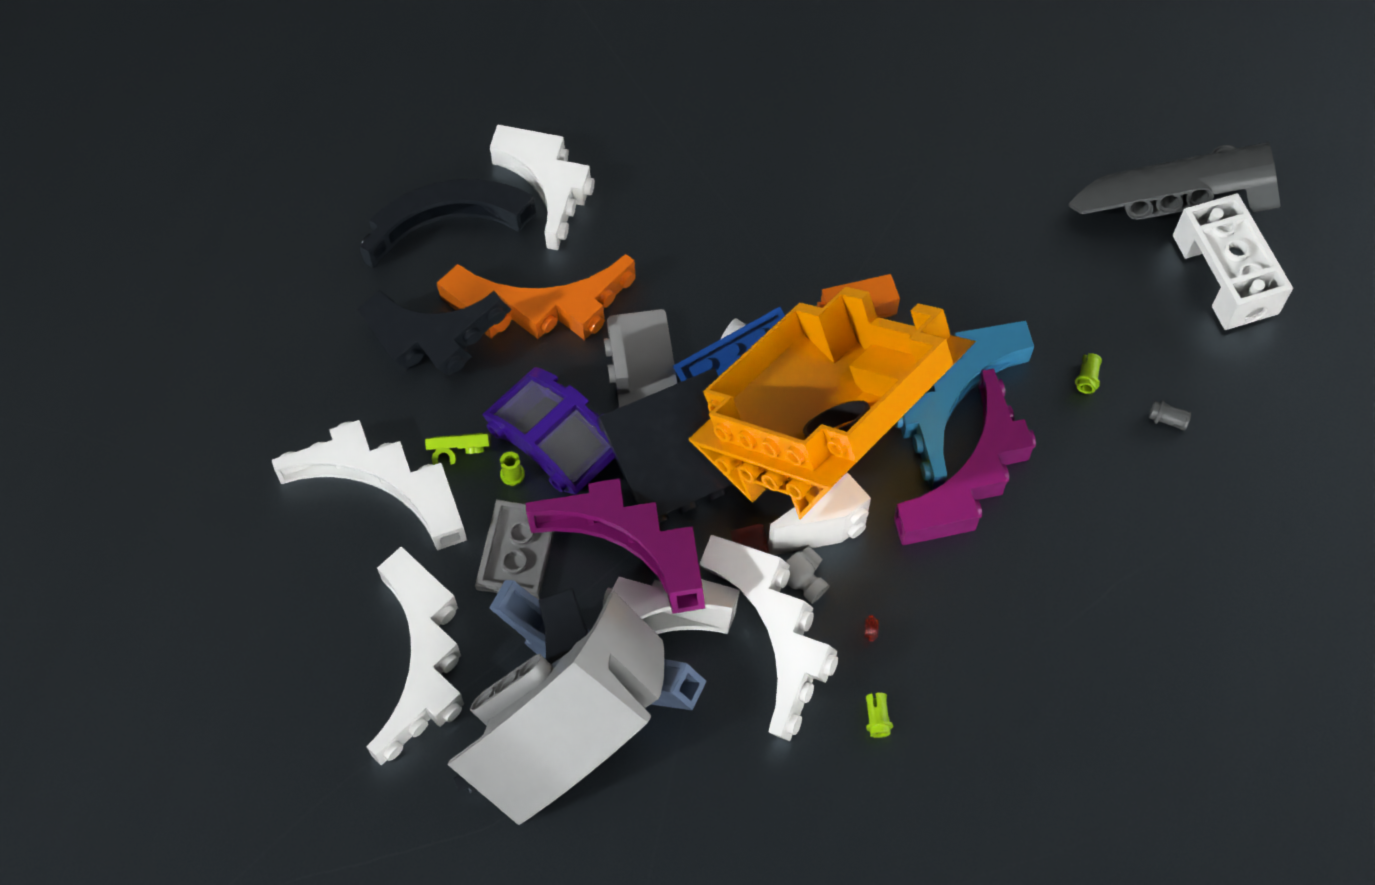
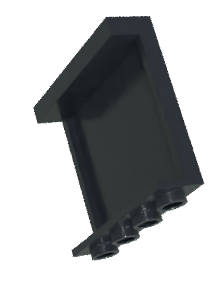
(655, 449)

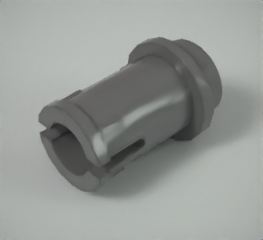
(1169, 415)

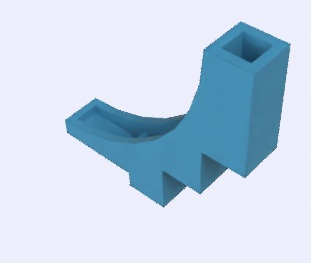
(926, 421)

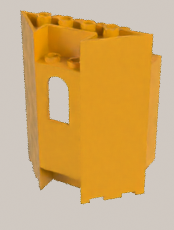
(808, 366)

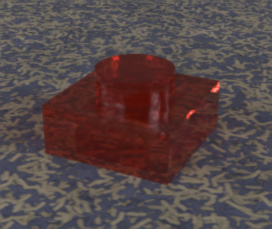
(751, 536)

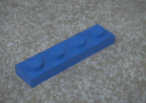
(728, 349)

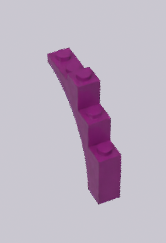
(956, 504)
(636, 528)

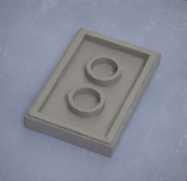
(513, 551)

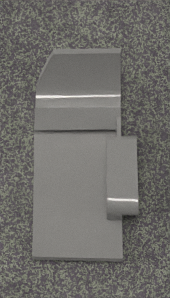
(564, 717)

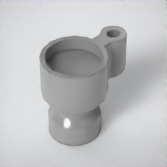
(802, 575)

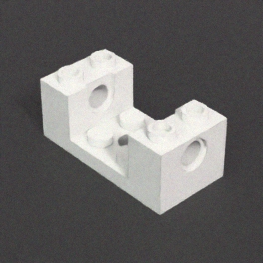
(1250, 283)

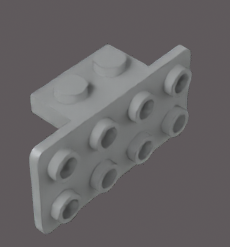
(639, 354)

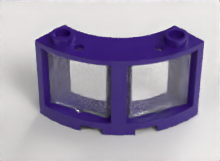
(552, 429)

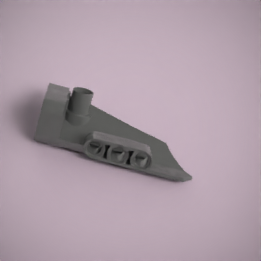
(1186, 183)

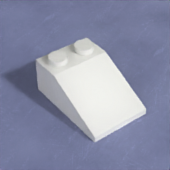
(830, 521)

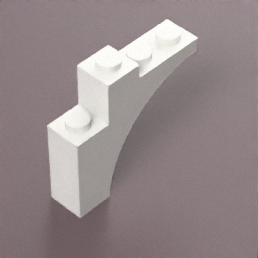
(544, 164)
(654, 607)

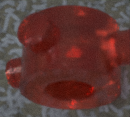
(871, 628)

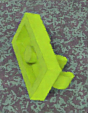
(471, 442)

